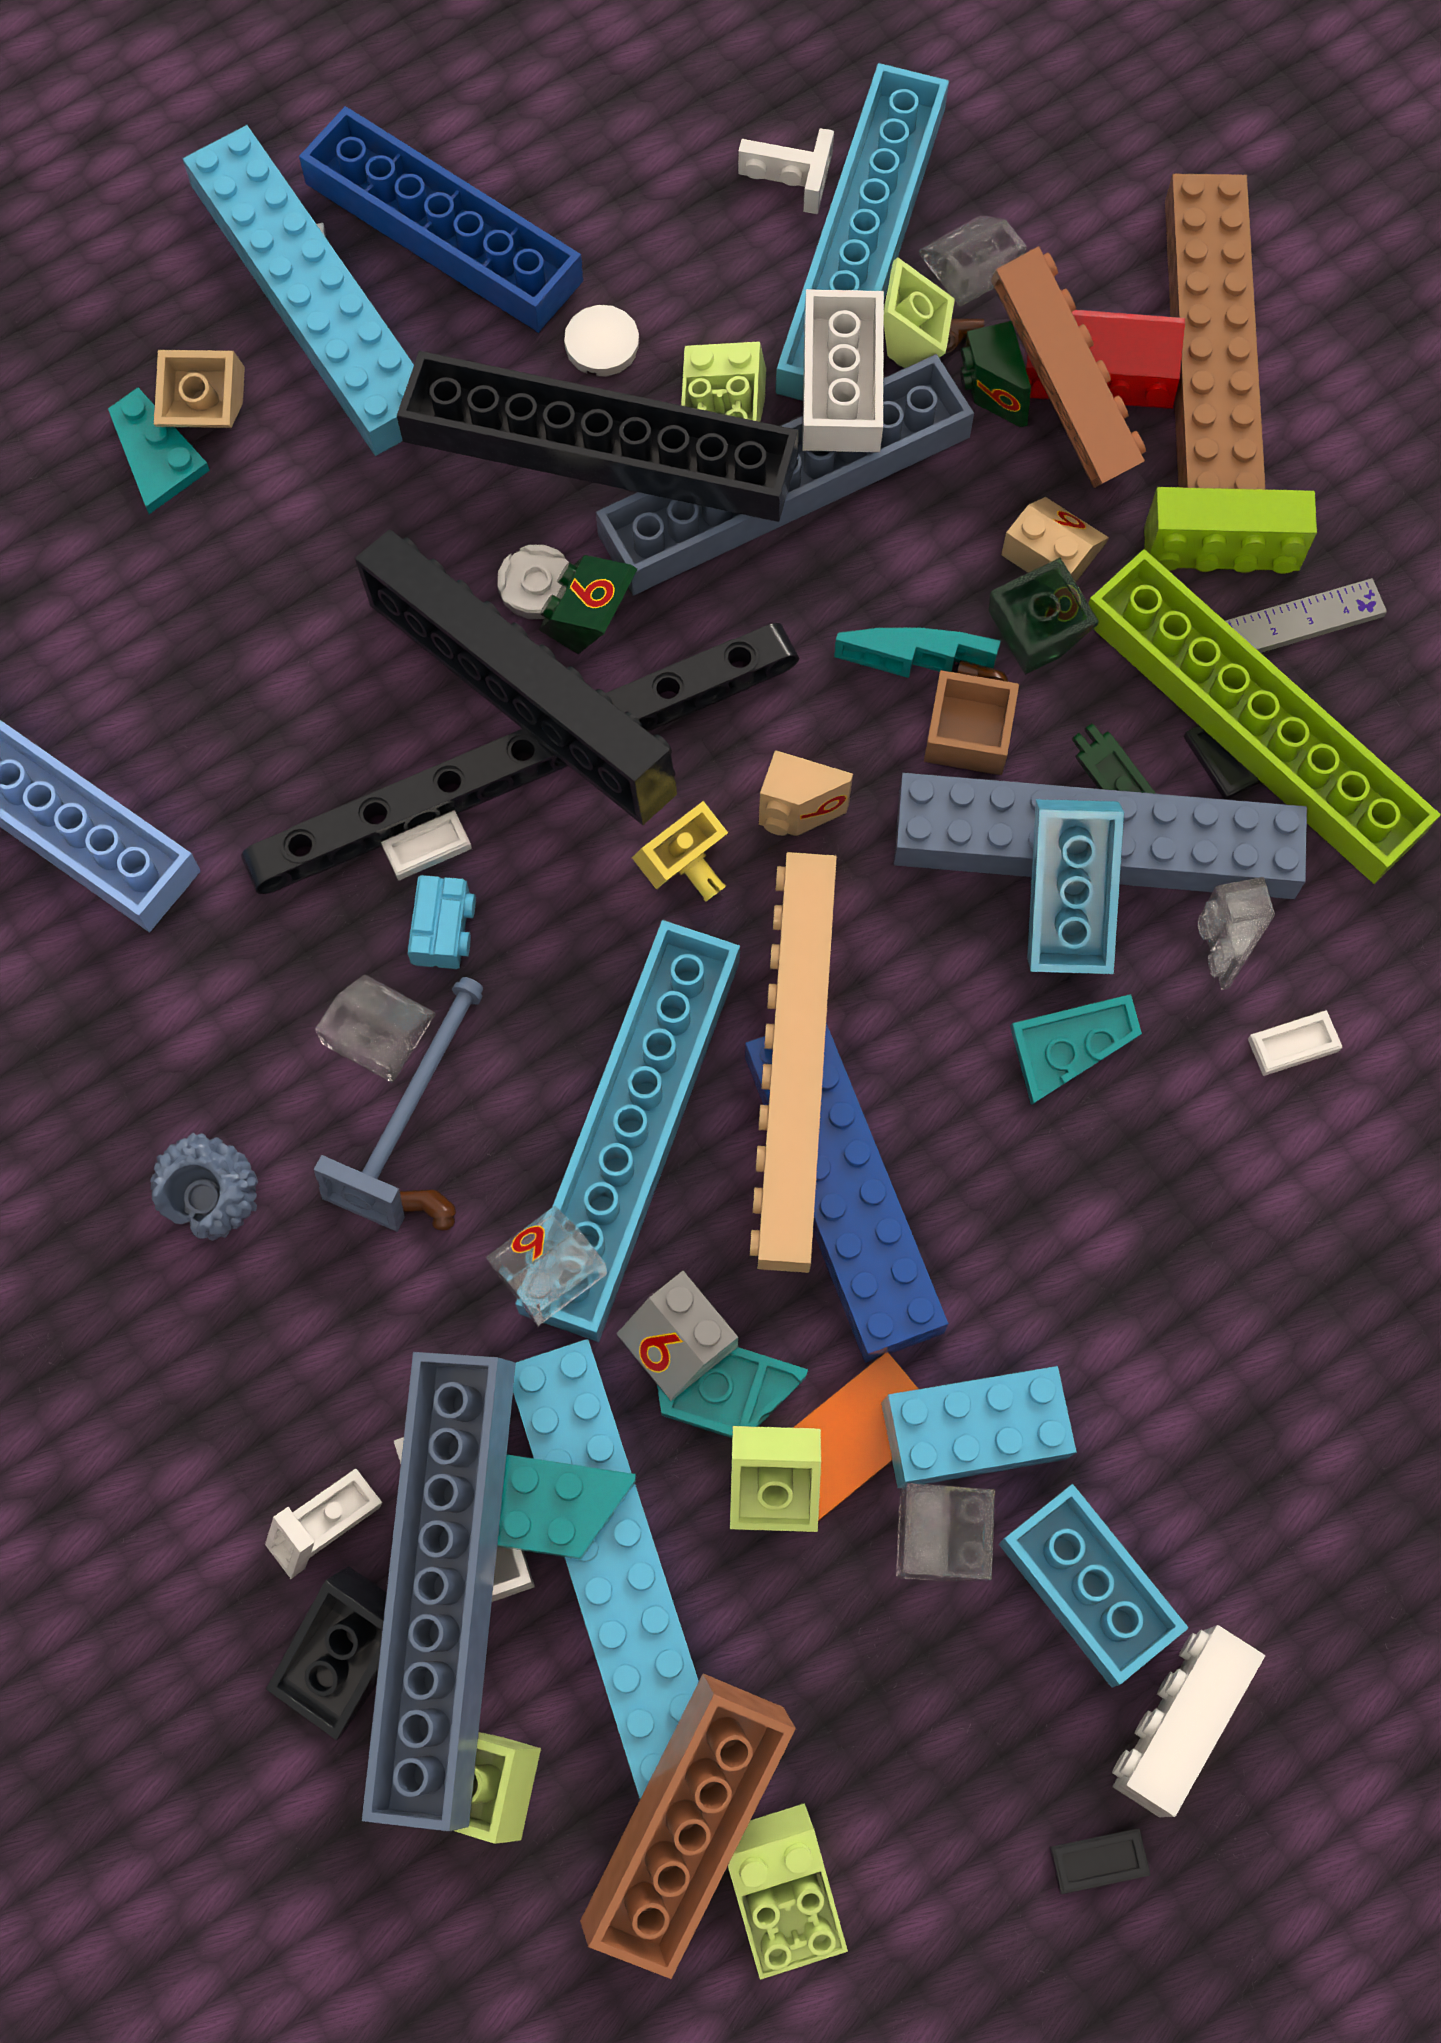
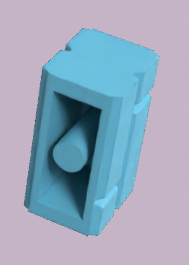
(440, 921)

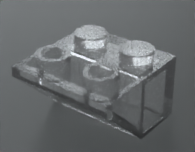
(971, 254)
(1234, 925)
(374, 1026)
(945, 1533)

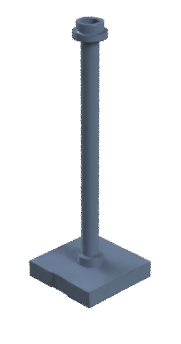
(362, 1190)

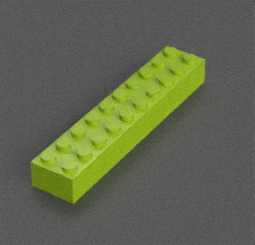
(1260, 716)

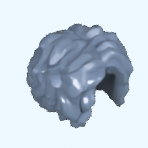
(204, 1185)

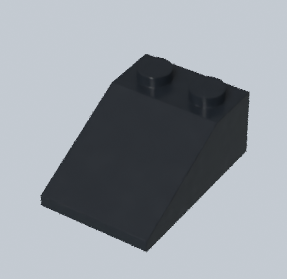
(334, 1653)

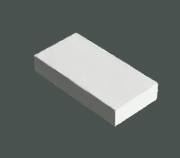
(426, 845)
(1295, 1043)

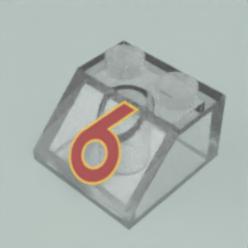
(547, 1265)

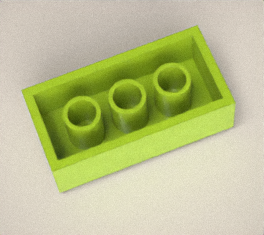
(1231, 528)

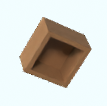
(971, 722)

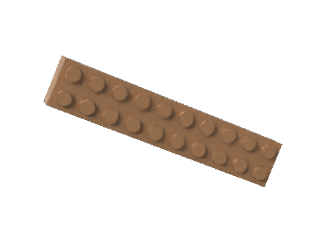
(1214, 292)

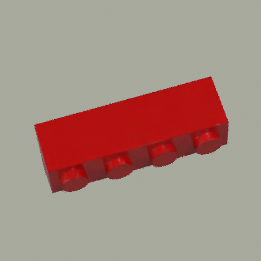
(1138, 352)

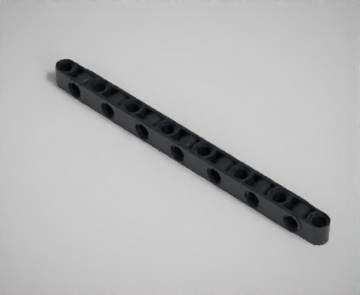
(495, 771)

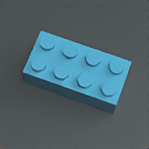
(1075, 886)
(978, 1426)
(1093, 1586)

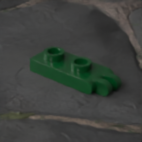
(1108, 763)

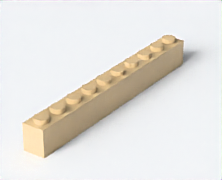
(796, 1065)

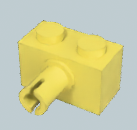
(682, 851)

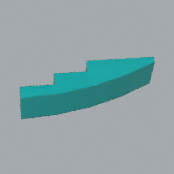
(901, 648)

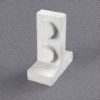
(790, 165)
(320, 1521)

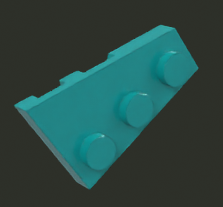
(157, 455)
(1071, 1041)

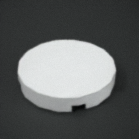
(601, 340)
(530, 579)

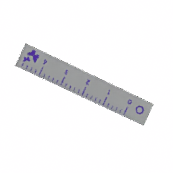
(1311, 616)

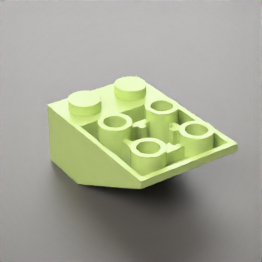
(725, 379)
(785, 1893)

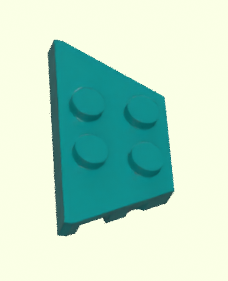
(734, 1393)
(557, 1505)

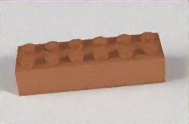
(1067, 367)
(686, 1826)

